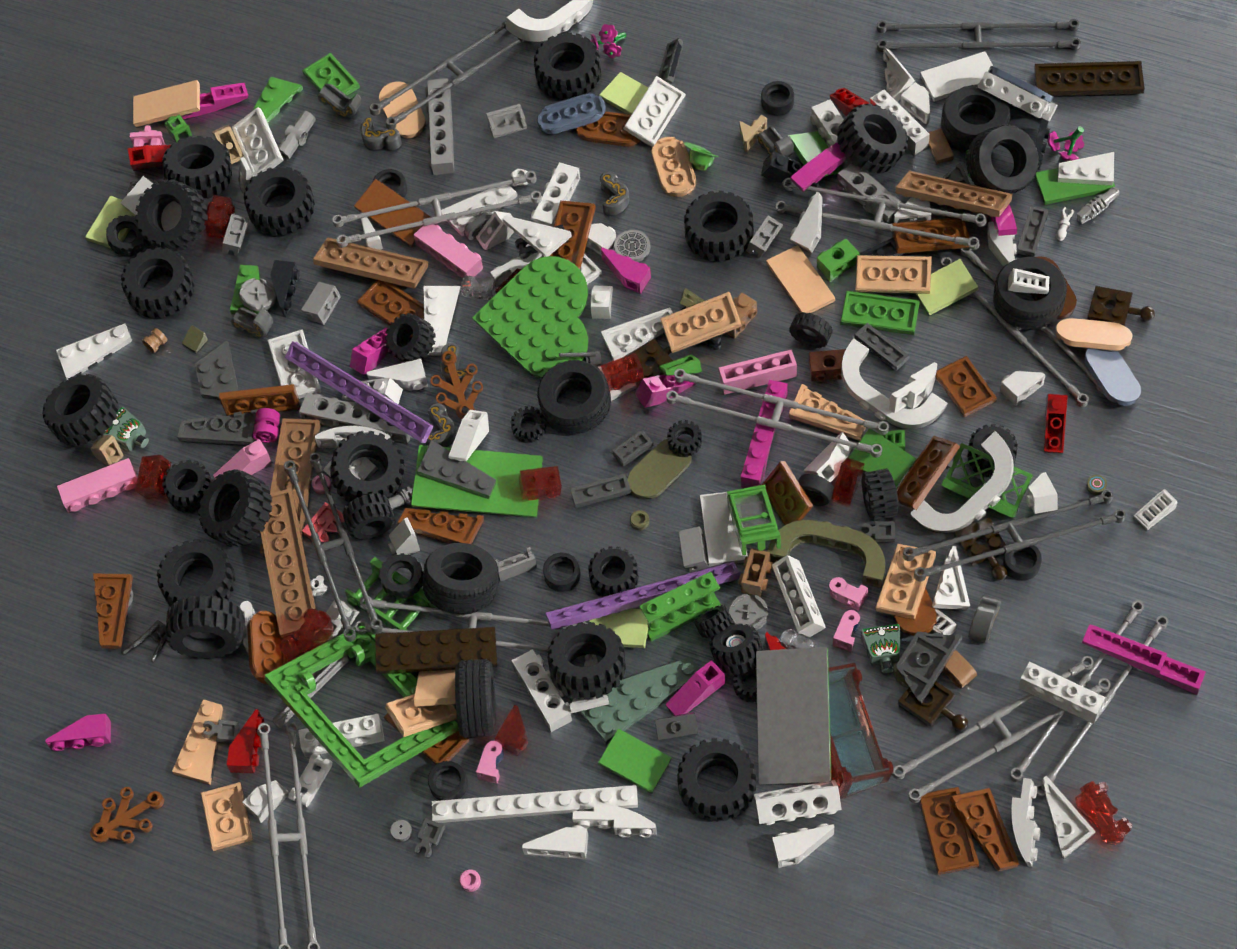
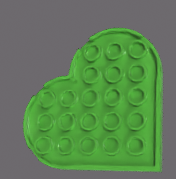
(539, 314)

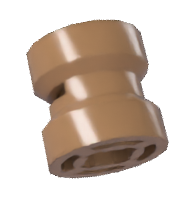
(154, 340)

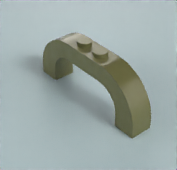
(835, 537)

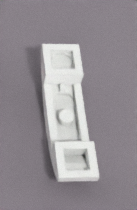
(329, 438)

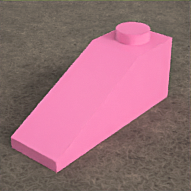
(248, 459)

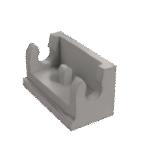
(506, 121)
(235, 234)
(764, 236)
(321, 302)
(693, 549)
(516, 565)

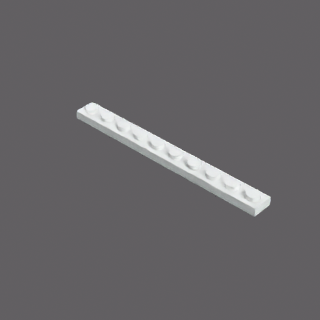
(532, 804)

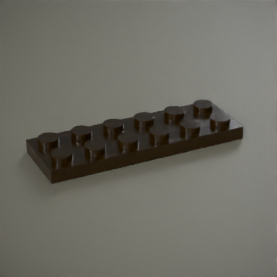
(1090, 78)
(433, 649)

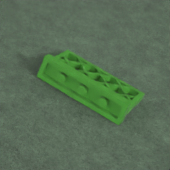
(968, 490)

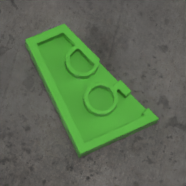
(275, 95)

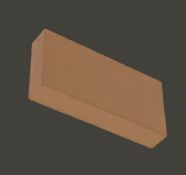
(939, 146)

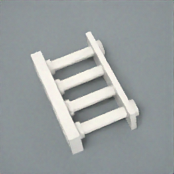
(1017, 96)

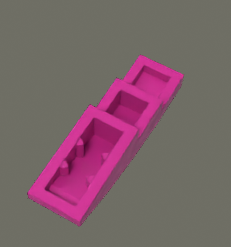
(219, 98)
(818, 167)
(1005, 223)

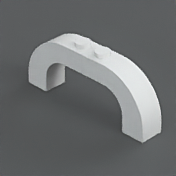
(541, 29)
(877, 402)
(981, 500)

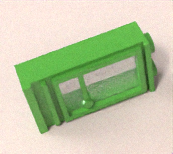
(753, 517)

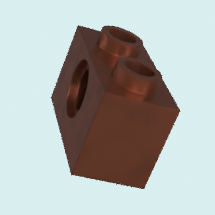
(820, 359)

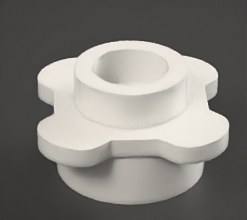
(519, 172)
(321, 588)

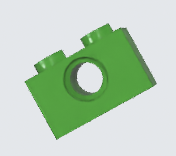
(832, 267)

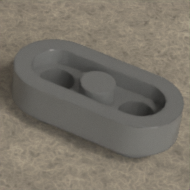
(473, 228)

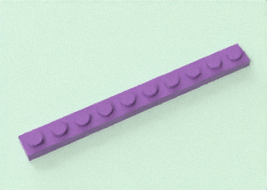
(359, 392)
(633, 598)

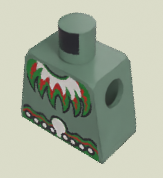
(127, 431)
(882, 646)

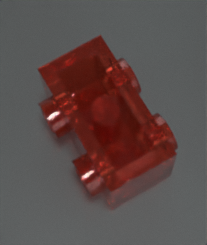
(219, 216)
(623, 371)
(151, 476)
(540, 483)

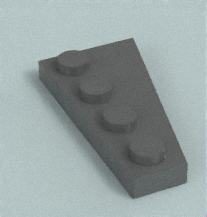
(222, 429)
(458, 474)

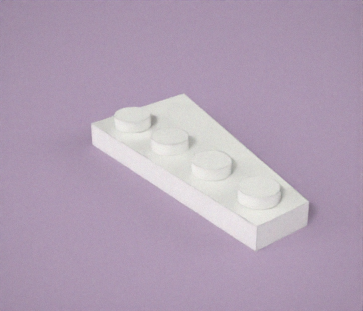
(483, 199)
(439, 312)
(633, 334)

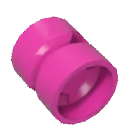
(266, 425)

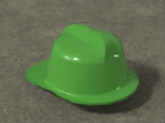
(700, 156)

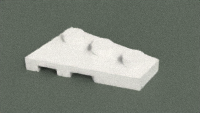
(1089, 170)

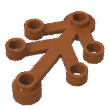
(457, 388)
(124, 817)

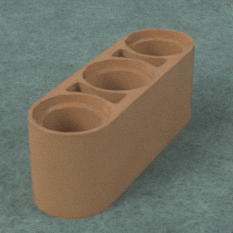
(959, 670)

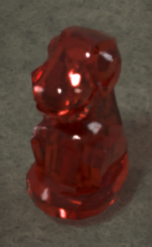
(313, 633)
(1099, 810)

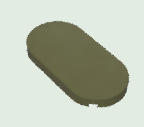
(657, 471)

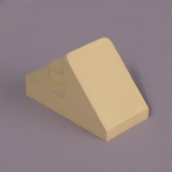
(749, 133)

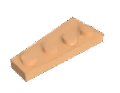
(815, 400)
(198, 753)

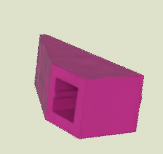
(629, 272)
(369, 353)
(654, 390)
(697, 689)
(87, 731)

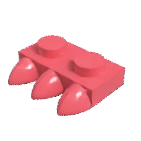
(323, 522)

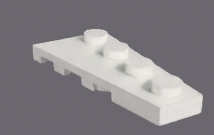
(82, 354)

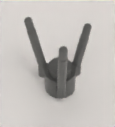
(591, 357)
(156, 632)

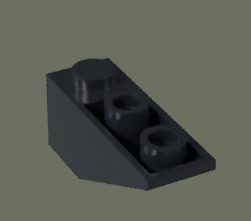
(779, 167)
(284, 279)

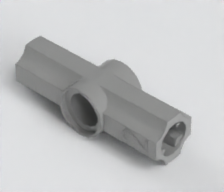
(296, 134)

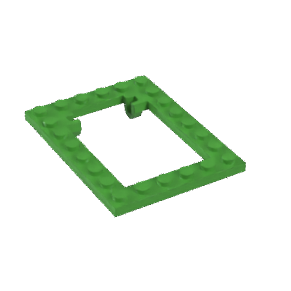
(290, 686)

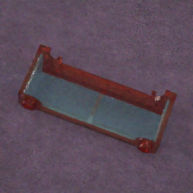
(853, 744)

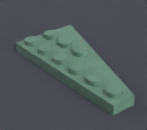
(638, 697)

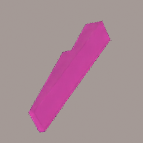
(1145, 658)

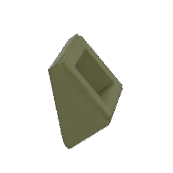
(194, 339)

